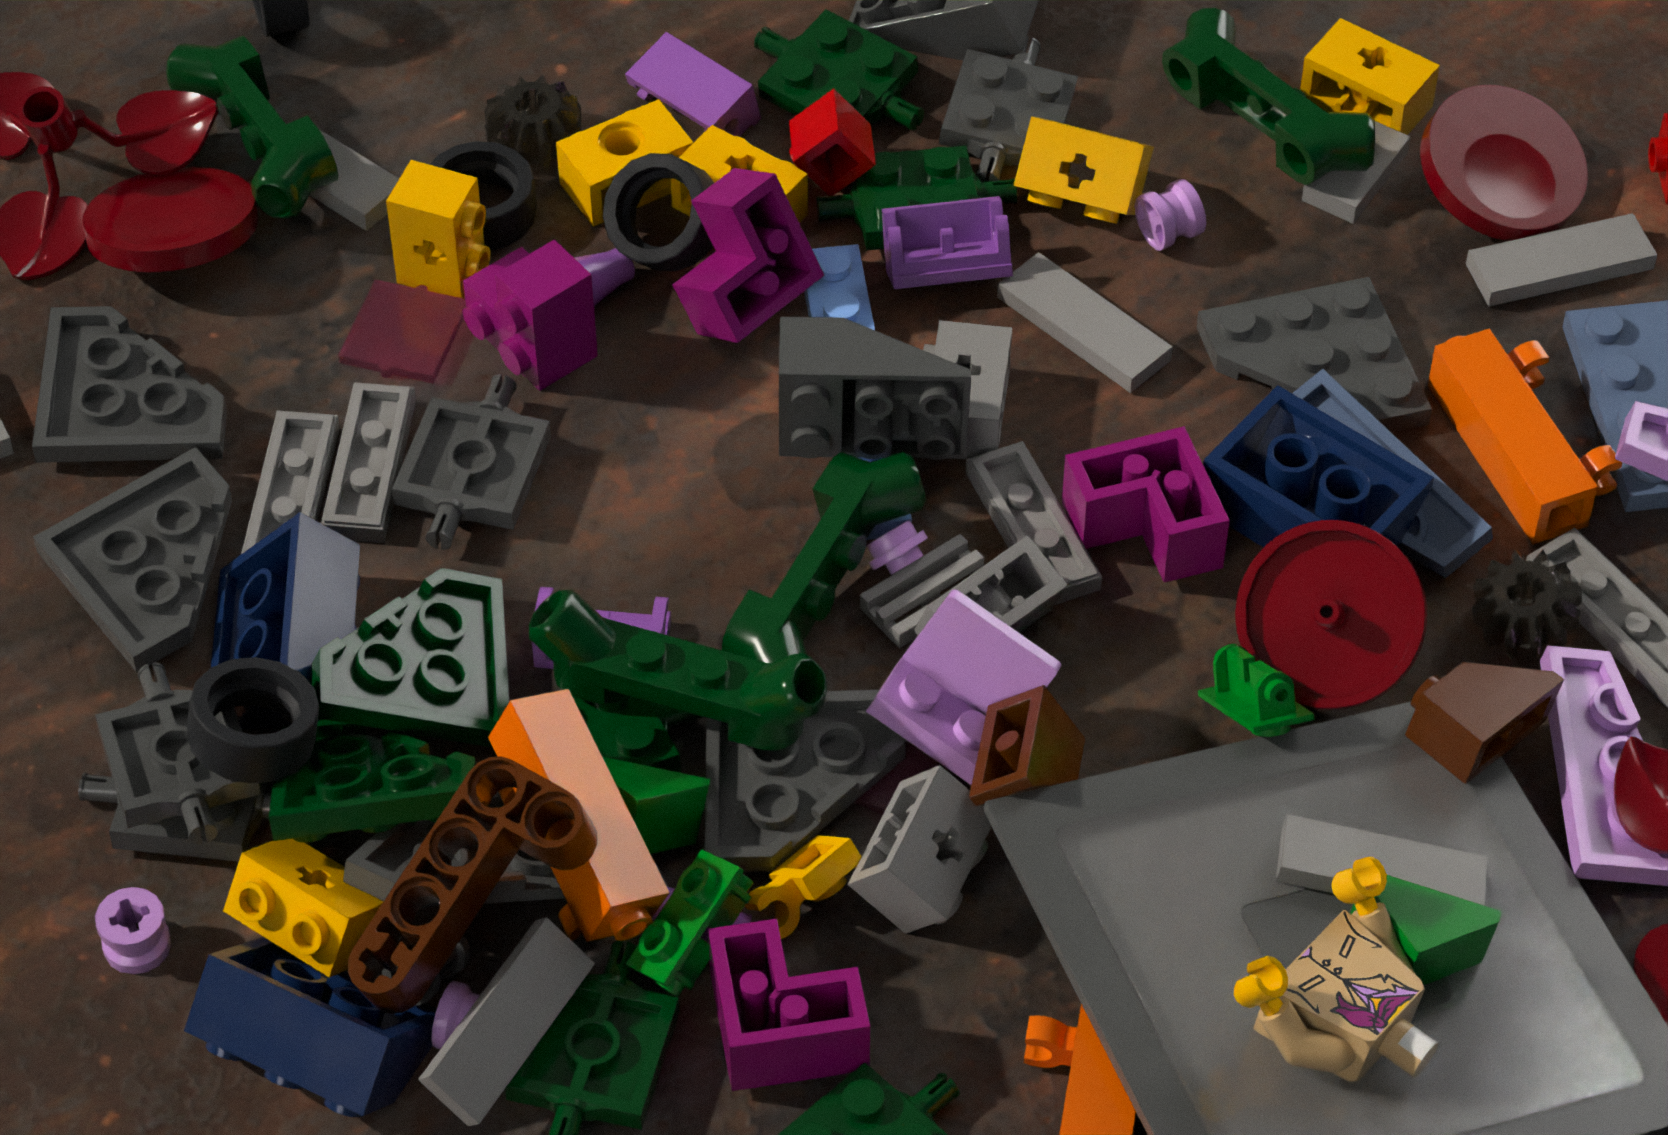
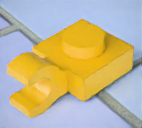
(809, 874)

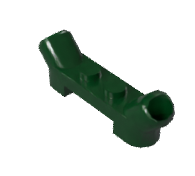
(1305, 136)
(292, 154)
(850, 501)
(600, 655)

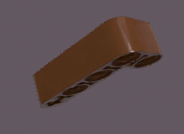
(463, 888)

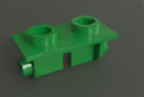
(1253, 693)
(706, 896)

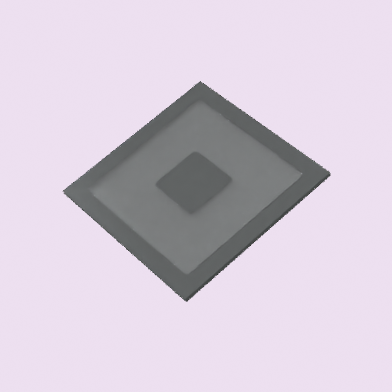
(1169, 888)

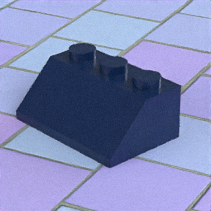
(1303, 466)
(286, 602)
(307, 1027)

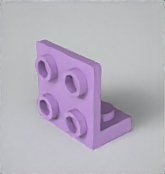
(952, 675)

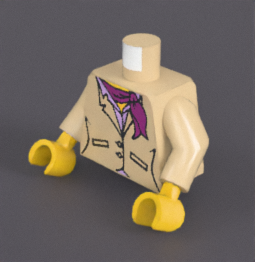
(1346, 992)

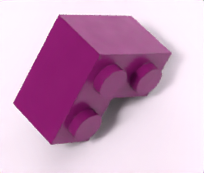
(758, 257)
(535, 312)
(1149, 490)
(779, 1024)

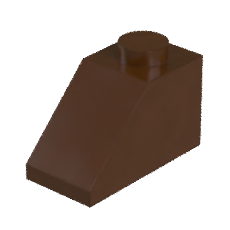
(1479, 714)
(1025, 747)

